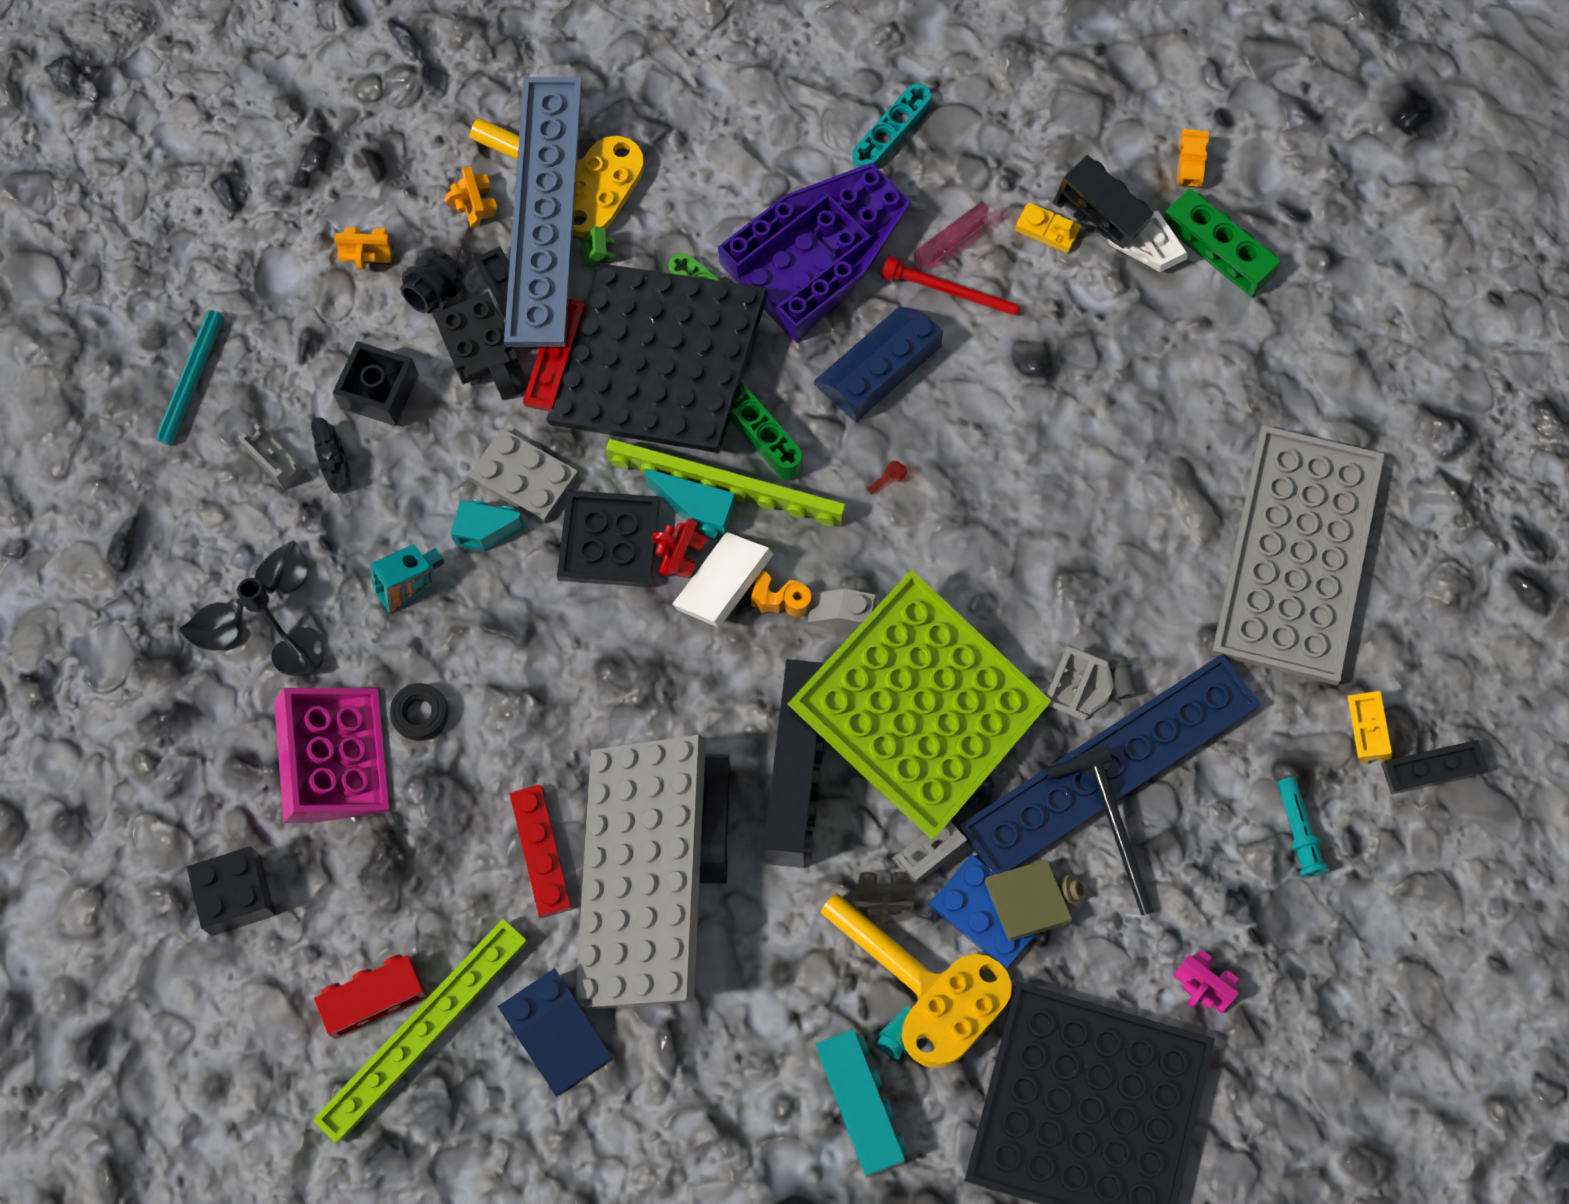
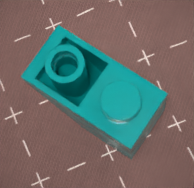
(484, 526)

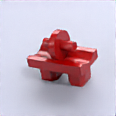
(673, 545)

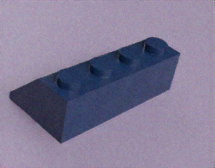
(880, 361)

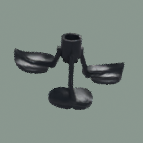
(283, 571)

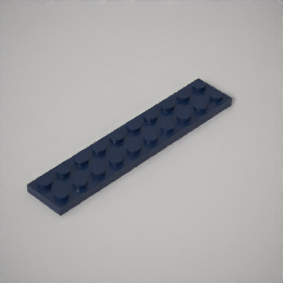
(1140, 749)

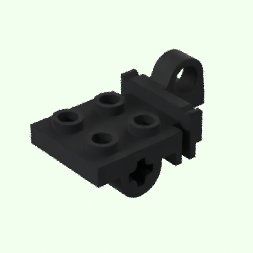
(477, 345)

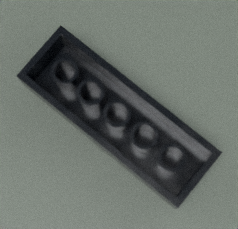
(793, 777)

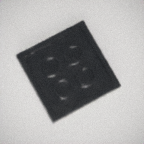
(608, 538)

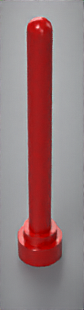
(895, 270)

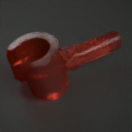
(894, 470)

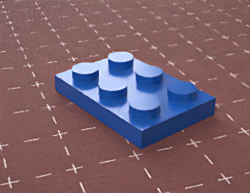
(970, 910)

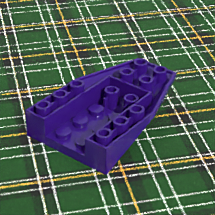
(815, 245)

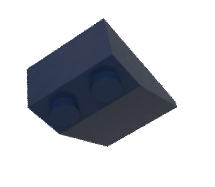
(555, 1032)

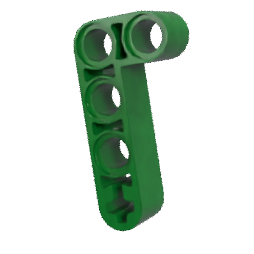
(765, 427)

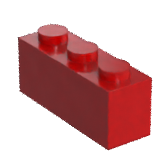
(370, 996)

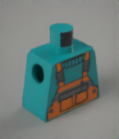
(403, 576)

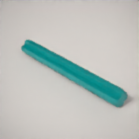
(189, 377)

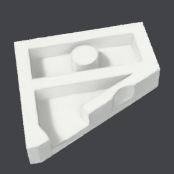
(1155, 245)

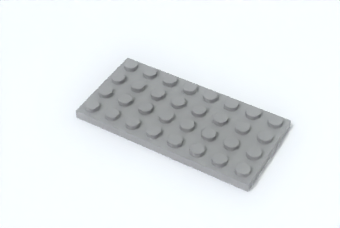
(1298, 555)
(641, 874)

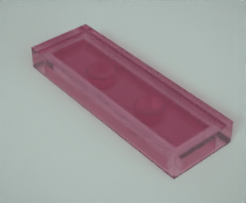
(950, 237)

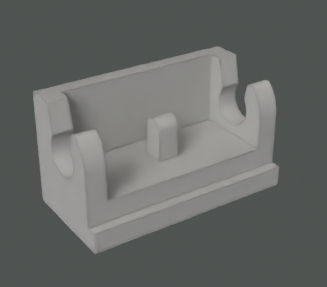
(272, 456)
(928, 855)

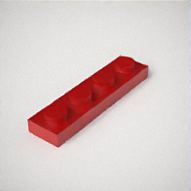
(552, 364)
(540, 851)

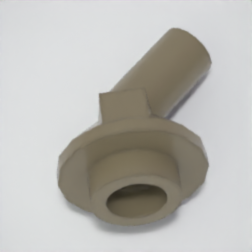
(1072, 891)

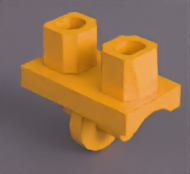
(466, 197)
(363, 248)

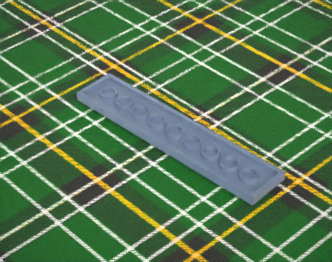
(544, 212)

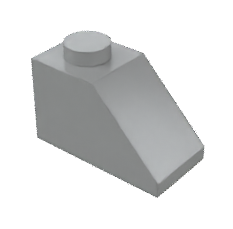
(840, 609)

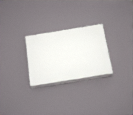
(723, 579)

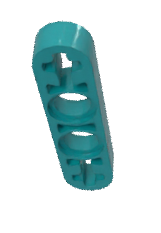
(889, 126)

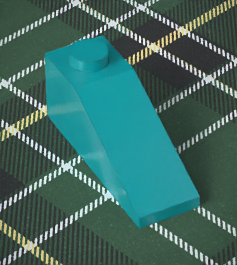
(704, 504)

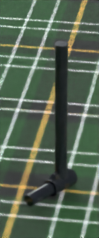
(1096, 763)

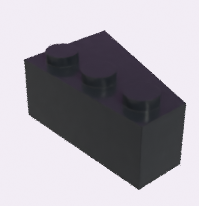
(1103, 201)

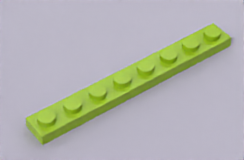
(745, 488)
(419, 1032)

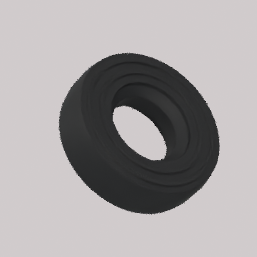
(428, 728)

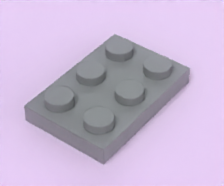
(523, 475)

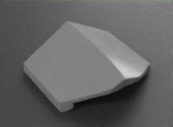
(1080, 683)

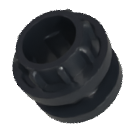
(431, 282)

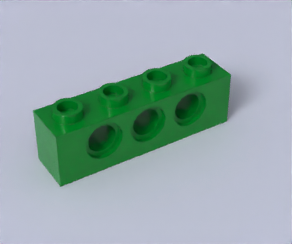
(1225, 257)

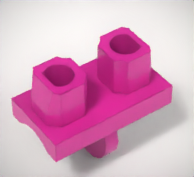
(1204, 984)

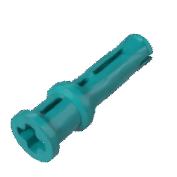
(1304, 842)

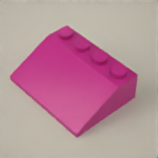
(330, 754)

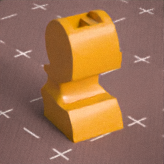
(1192, 157)
(792, 597)

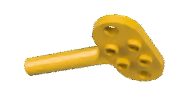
(602, 177)
(950, 1006)

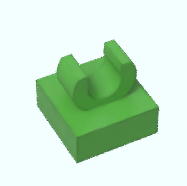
(595, 246)

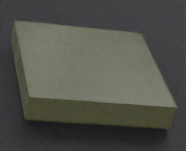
(1027, 900)

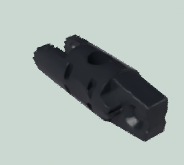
(330, 455)

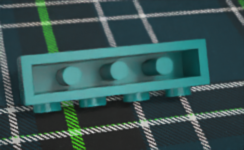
(860, 1103)

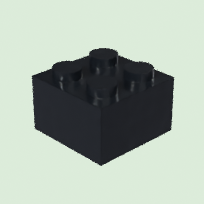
(375, 383)
(230, 891)

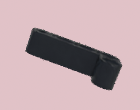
(715, 819)

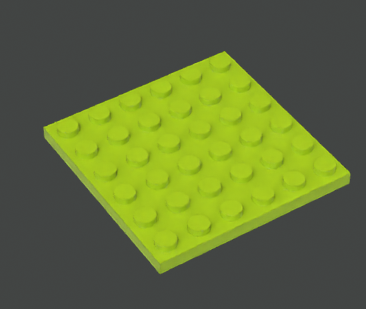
(920, 704)

